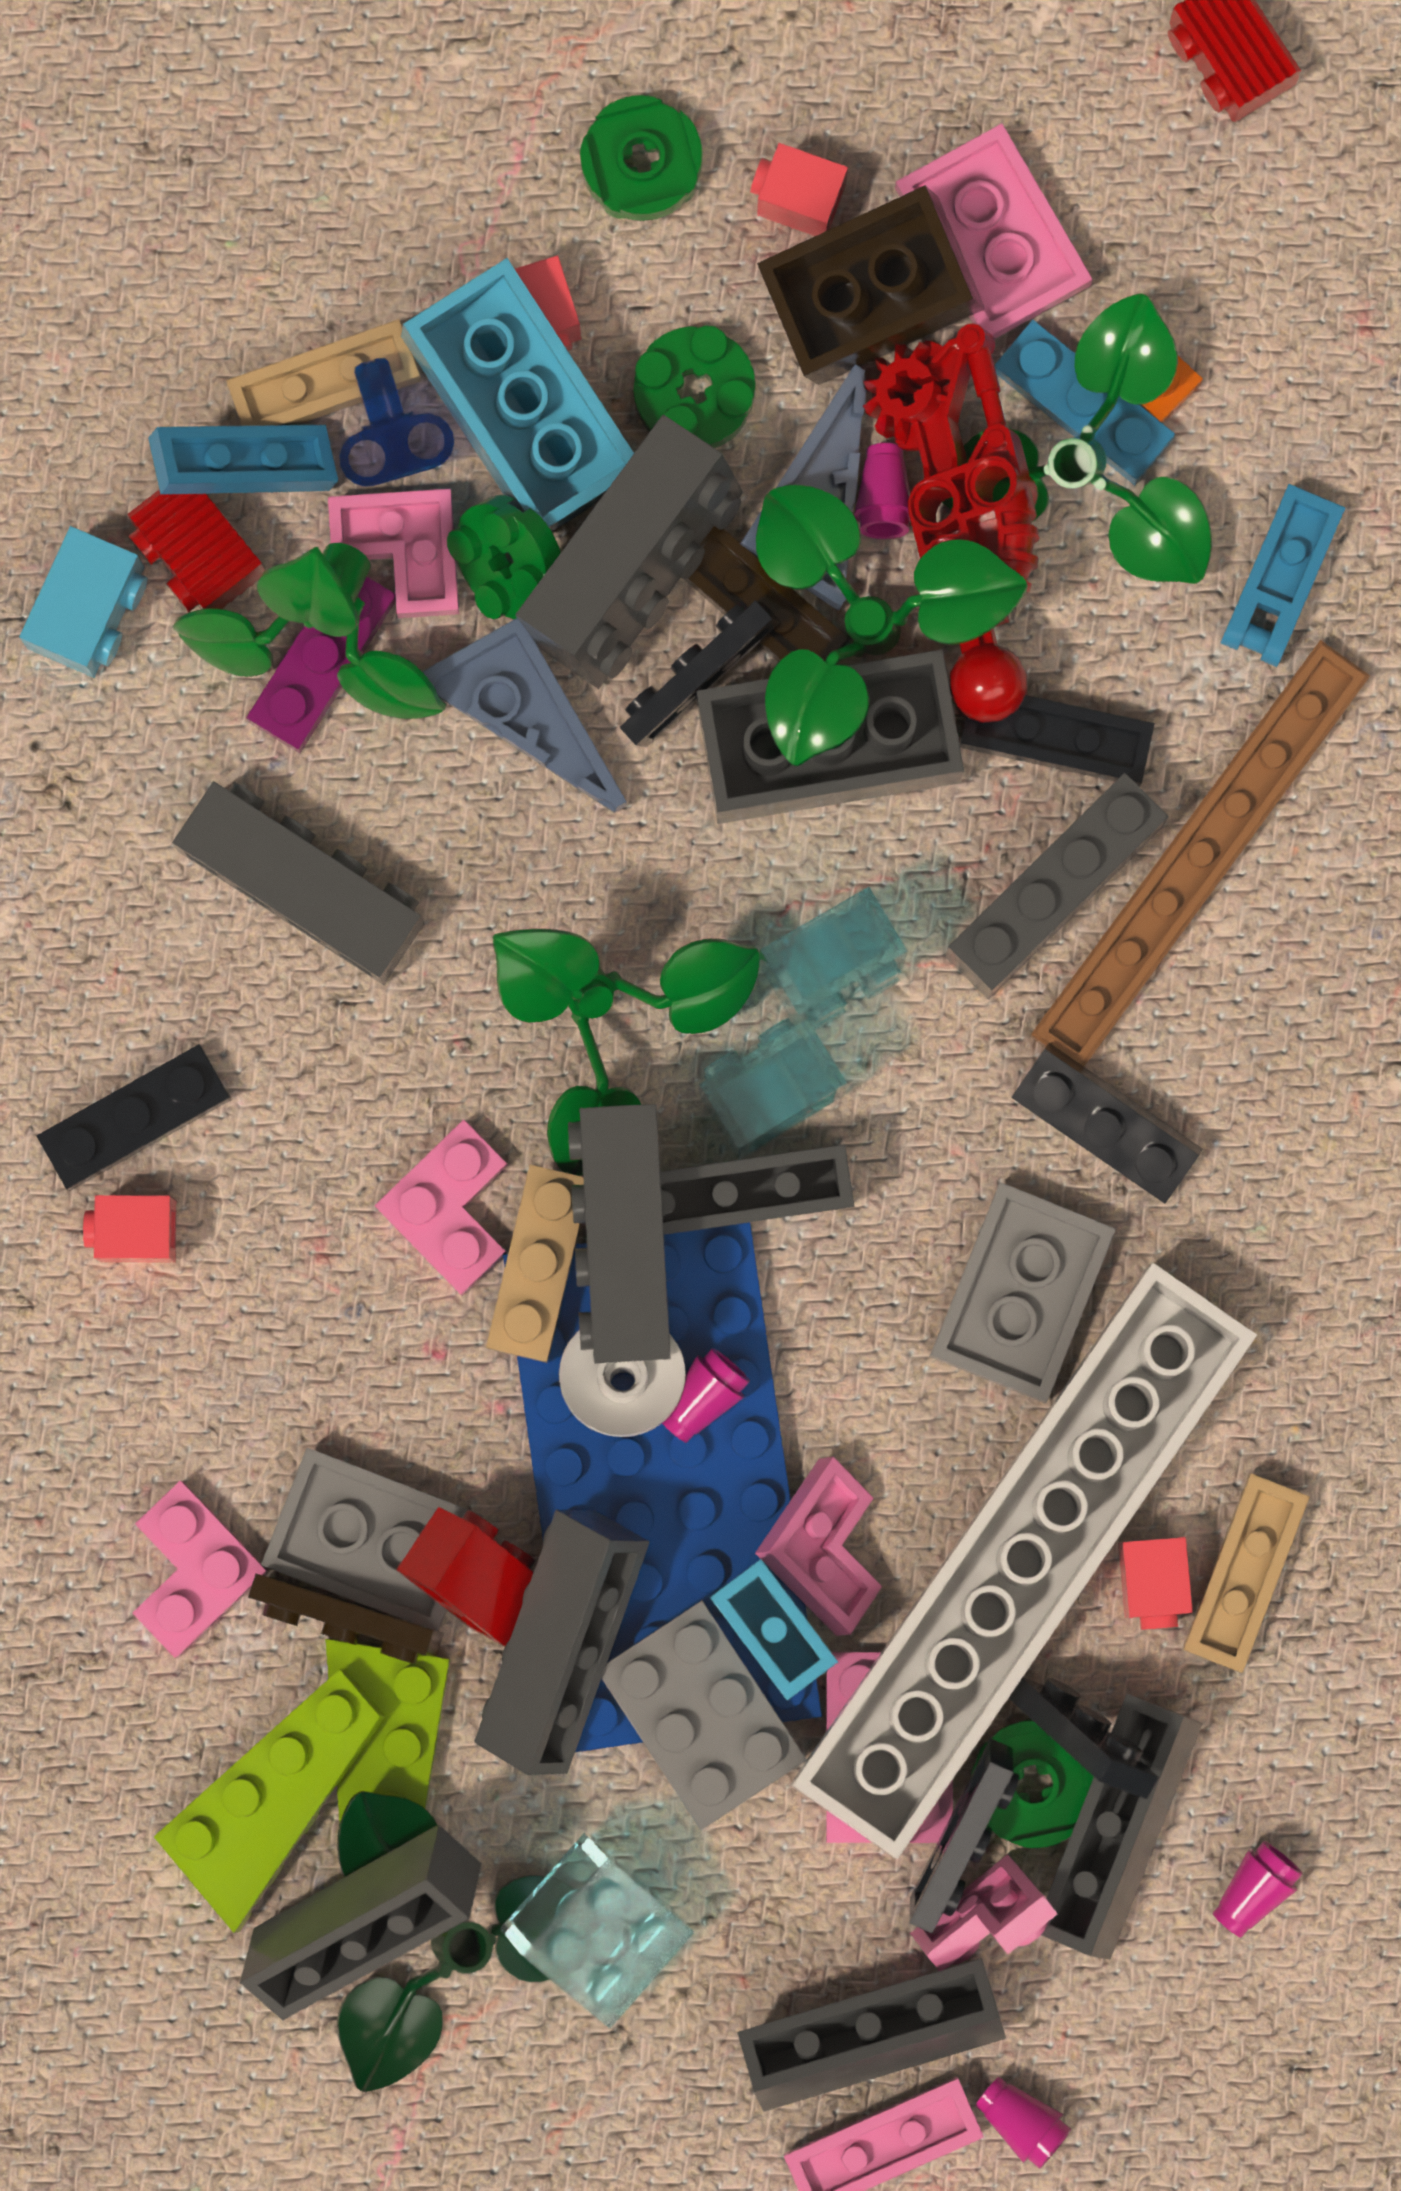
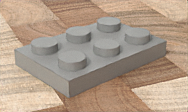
(1022, 1293)
(351, 1534)
(701, 1715)

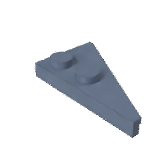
(829, 463)
(516, 696)

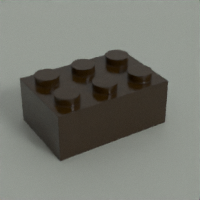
(871, 285)

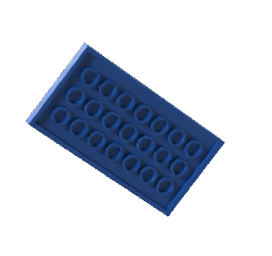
(694, 1501)

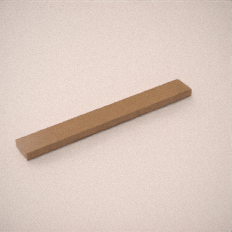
(1201, 854)

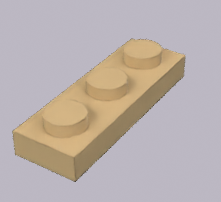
(319, 379)
(536, 1267)
(1245, 1573)

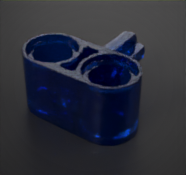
(390, 428)

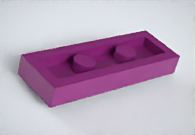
(308, 674)

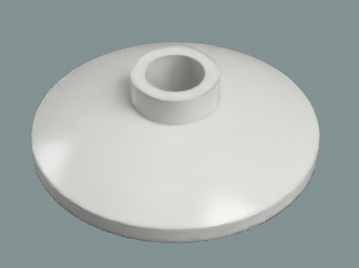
(616, 1412)

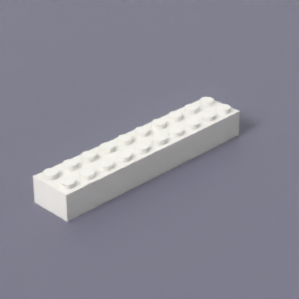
(1023, 1560)

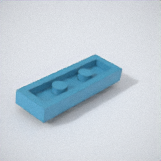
(1046, 376)
(242, 459)

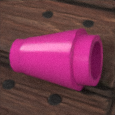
(883, 493)
(709, 1391)
(1257, 1888)
(1023, 2122)

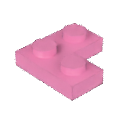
(414, 533)
(431, 1204)
(808, 1548)
(209, 1575)
(996, 1903)

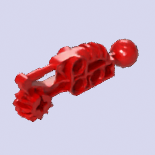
(986, 678)

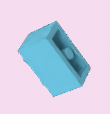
(84, 603)
(774, 1629)

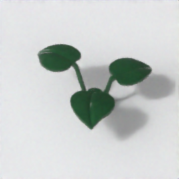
(379, 2023)

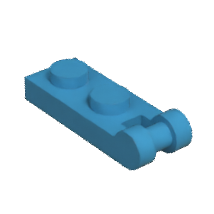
(1284, 572)

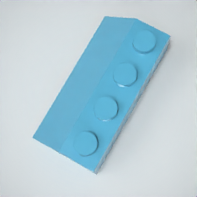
(518, 396)

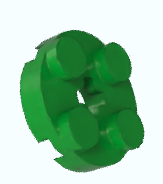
(624, 189)
(707, 355)
(480, 549)
(1054, 1816)

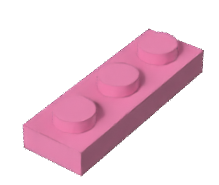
(887, 2142)

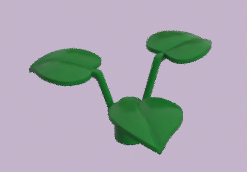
(1166, 527)
(803, 536)
(324, 595)
(557, 969)

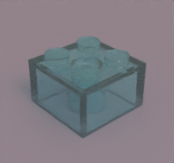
(834, 959)
(771, 1087)
(596, 1931)

